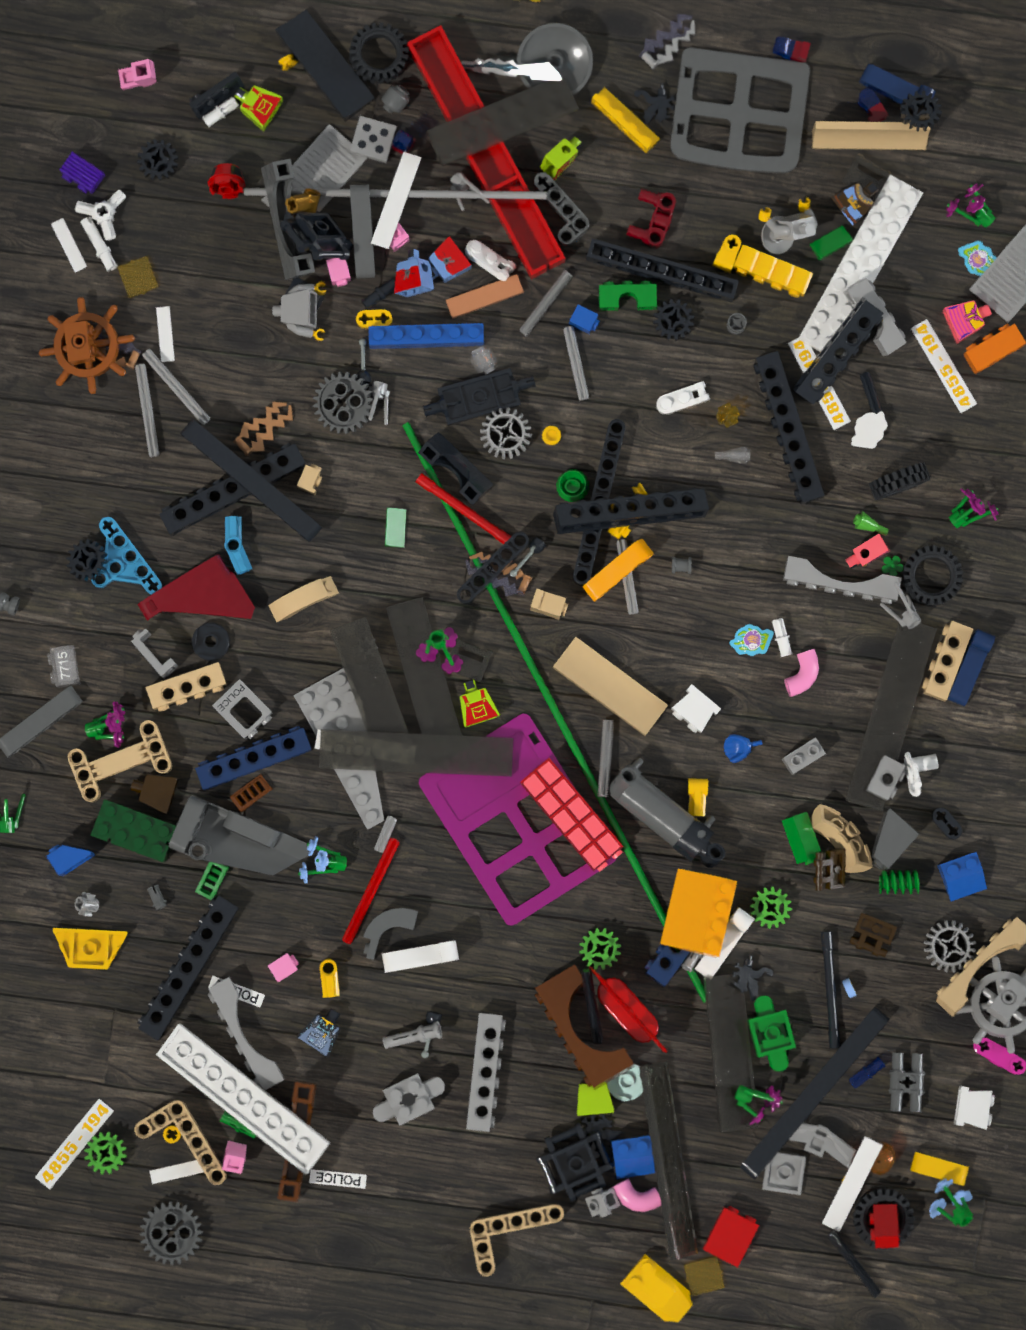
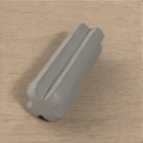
(385, 834)

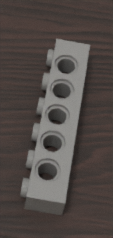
(475, 1121)

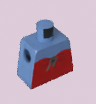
(448, 261)
(413, 276)

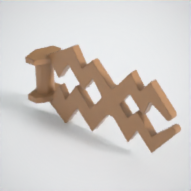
(269, 422)

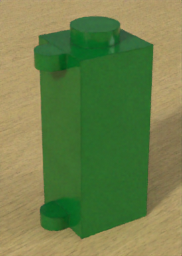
(801, 838)

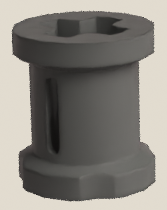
(681, 565)

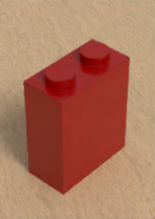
(731, 1236)

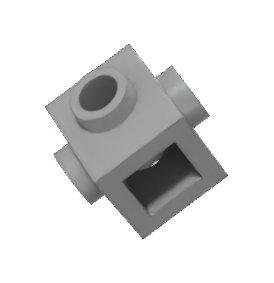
(602, 1202)

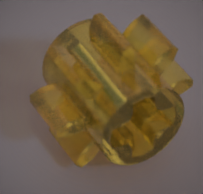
(727, 415)

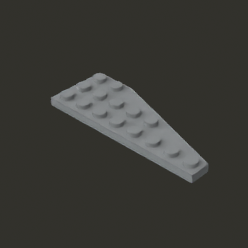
(333, 707)

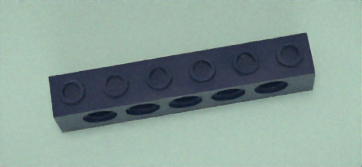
(282, 754)
(659, 974)

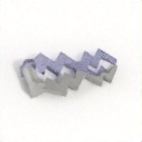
(673, 36)

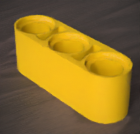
(939, 1168)

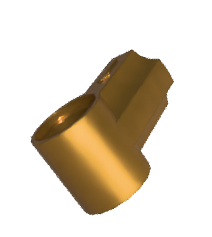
(304, 202)

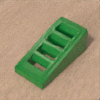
(222, 873)

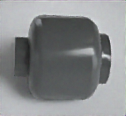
(395, 99)

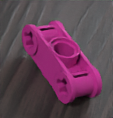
(1000, 1057)

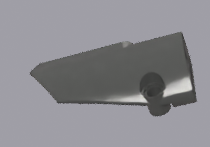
(234, 839)

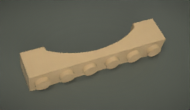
(954, 996)

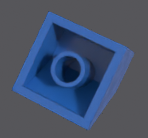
(66, 858)
(962, 876)
(633, 1156)

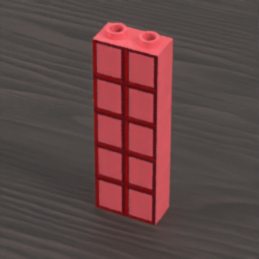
(572, 815)

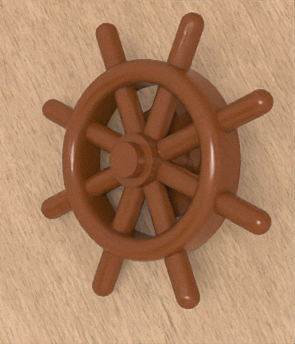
(82, 345)

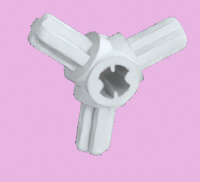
(105, 220)

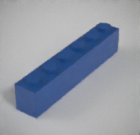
(426, 336)

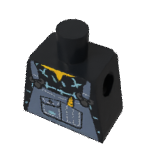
(321, 1032)

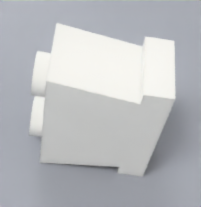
(695, 709)
(973, 1107)

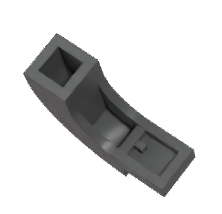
(392, 918)

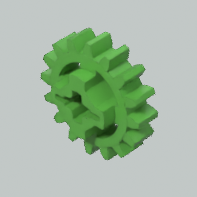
(779, 900)
(593, 937)
(113, 1157)

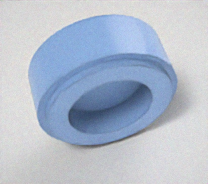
(849, 988)

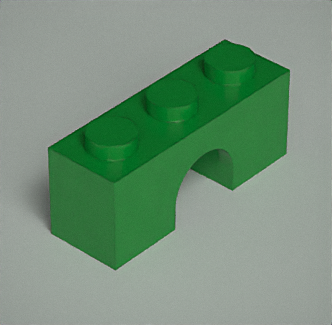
(643, 293)

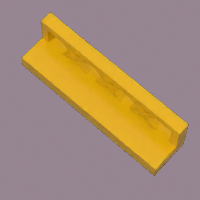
(625, 120)

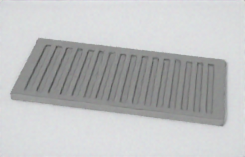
(325, 165)
(1005, 280)

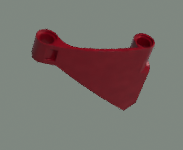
(203, 590)

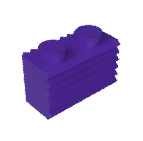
(82, 173)

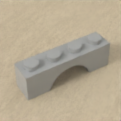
(888, 336)

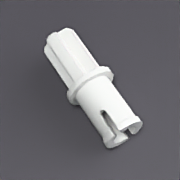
(220, 111)
(781, 637)

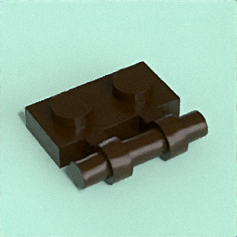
(834, 869)
(876, 929)

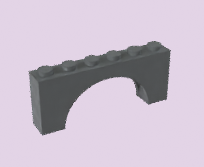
(278, 182)

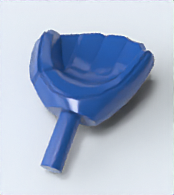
(738, 747)

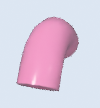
(806, 676)
(636, 1200)

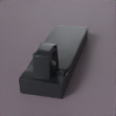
(216, 95)

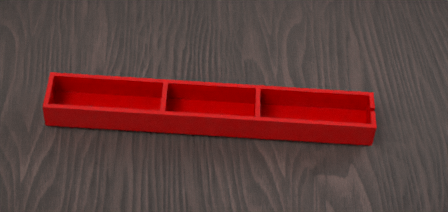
(492, 165)

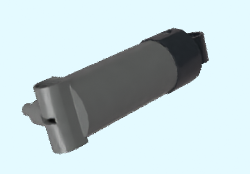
(665, 816)

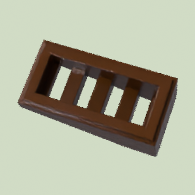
(240, 806)

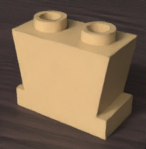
(549, 604)

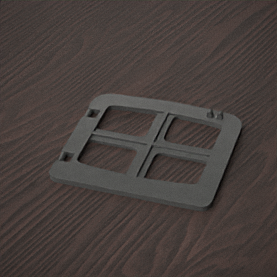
(739, 112)

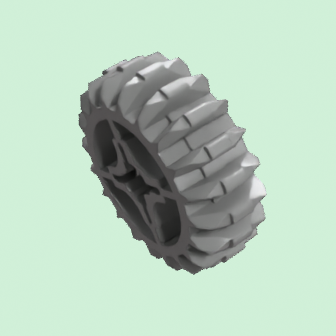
(513, 436)
(954, 937)

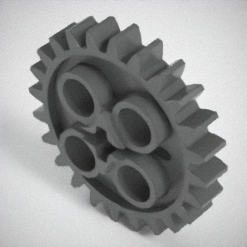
(356, 413)
(158, 1220)

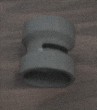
(736, 320)
(9, 603)

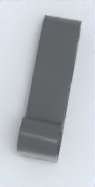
(558, 206)

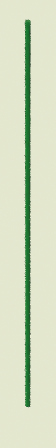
(553, 707)

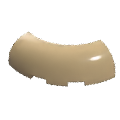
(842, 835)

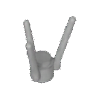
(461, 183)
(379, 391)
(910, 616)

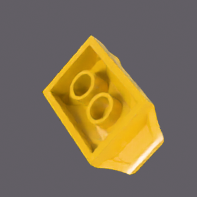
(658, 1290)

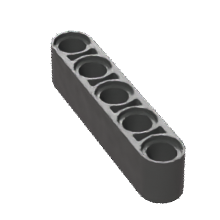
(362, 231)
(39, 721)

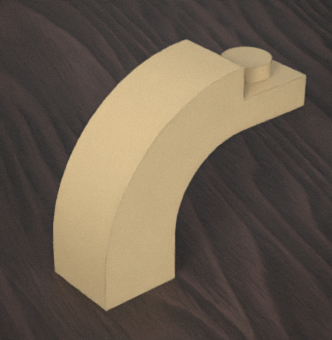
(302, 598)

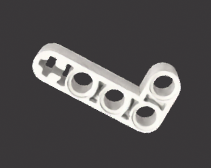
(736, 926)
(420, 956)

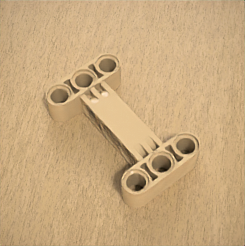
(119, 761)

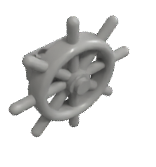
(1001, 1006)

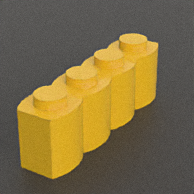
(772, 270)

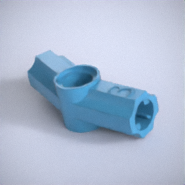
(238, 557)

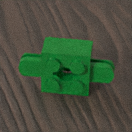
(771, 1033)

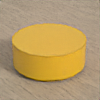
(551, 435)

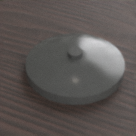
(561, 47)

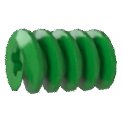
(899, 881)

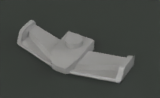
(821, 1139)

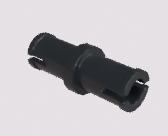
(379, 294)

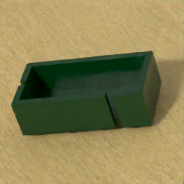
(133, 830)

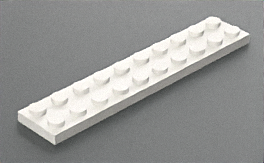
(862, 259)
(243, 1098)

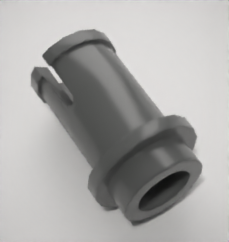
(157, 899)

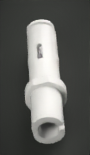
(102, 250)

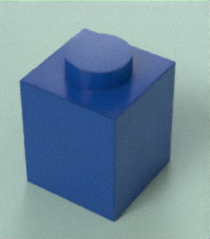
(584, 319)

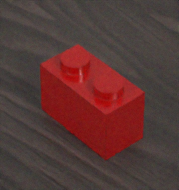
(885, 1226)

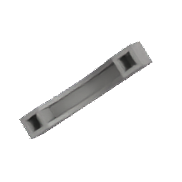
(802, 572)
(226, 998)

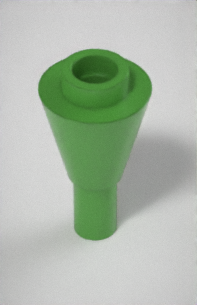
(865, 522)

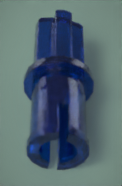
(867, 1072)

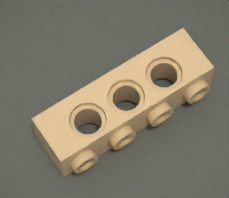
(962, 635)
(157, 690)

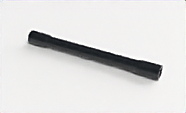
(833, 1032)

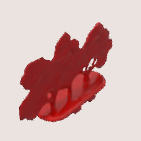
(628, 1010)

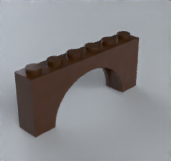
(597, 1065)
(302, 1107)

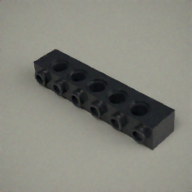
(838, 340)

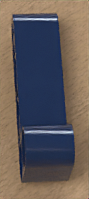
(890, 85)
(970, 667)

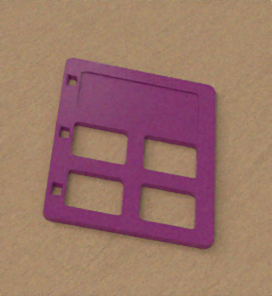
(472, 800)

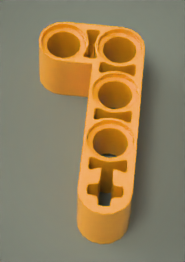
(618, 569)

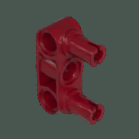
(660, 219)

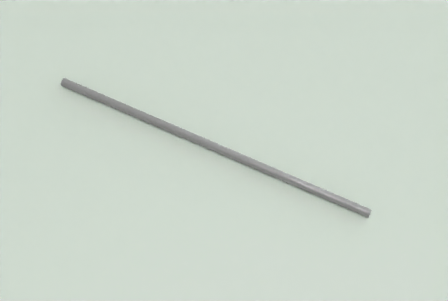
(416, 193)

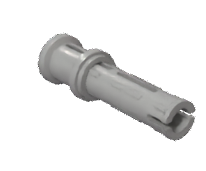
(421, 1034)

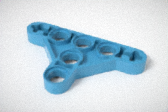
(117, 554)

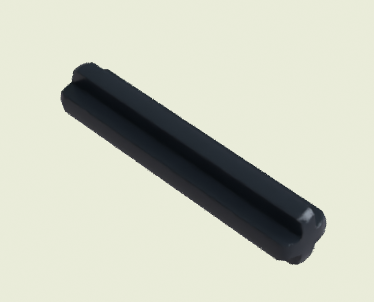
(870, 392)

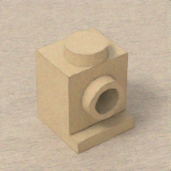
(310, 478)

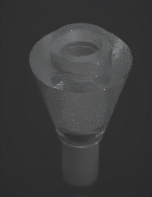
(737, 455)

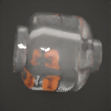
(483, 360)

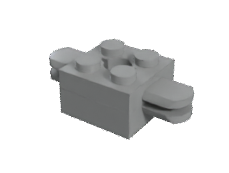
(408, 1099)

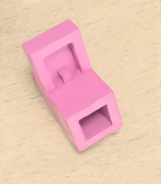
(139, 74)

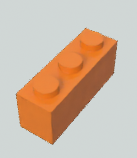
(994, 348)

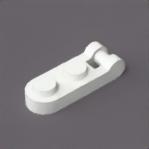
(489, 260)
(682, 399)

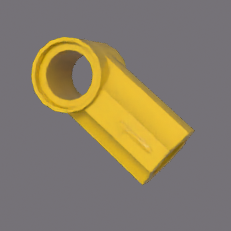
(697, 796)
(329, 981)

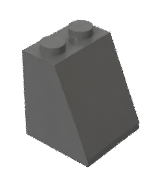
(891, 840)

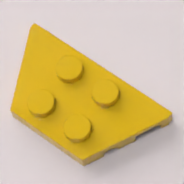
(89, 947)

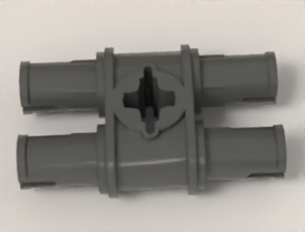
(915, 1089)

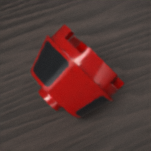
(226, 181)

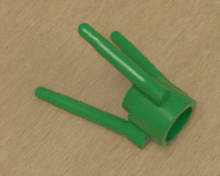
(7, 824)

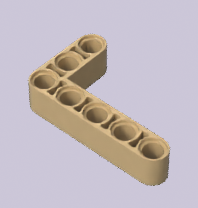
(188, 1136)
(507, 1227)

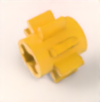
(619, 531)

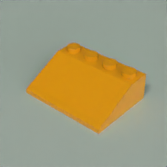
(698, 913)

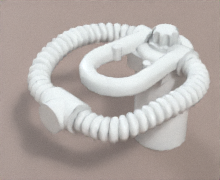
(916, 765)

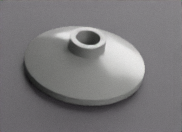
(772, 245)

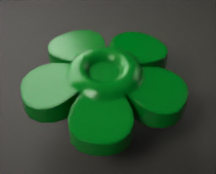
(892, 566)

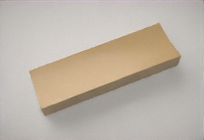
(868, 135)
(610, 686)

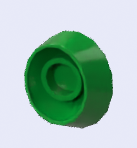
(572, 485)

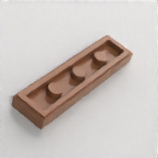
(484, 296)

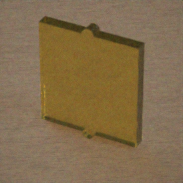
(138, 277)
(704, 1276)

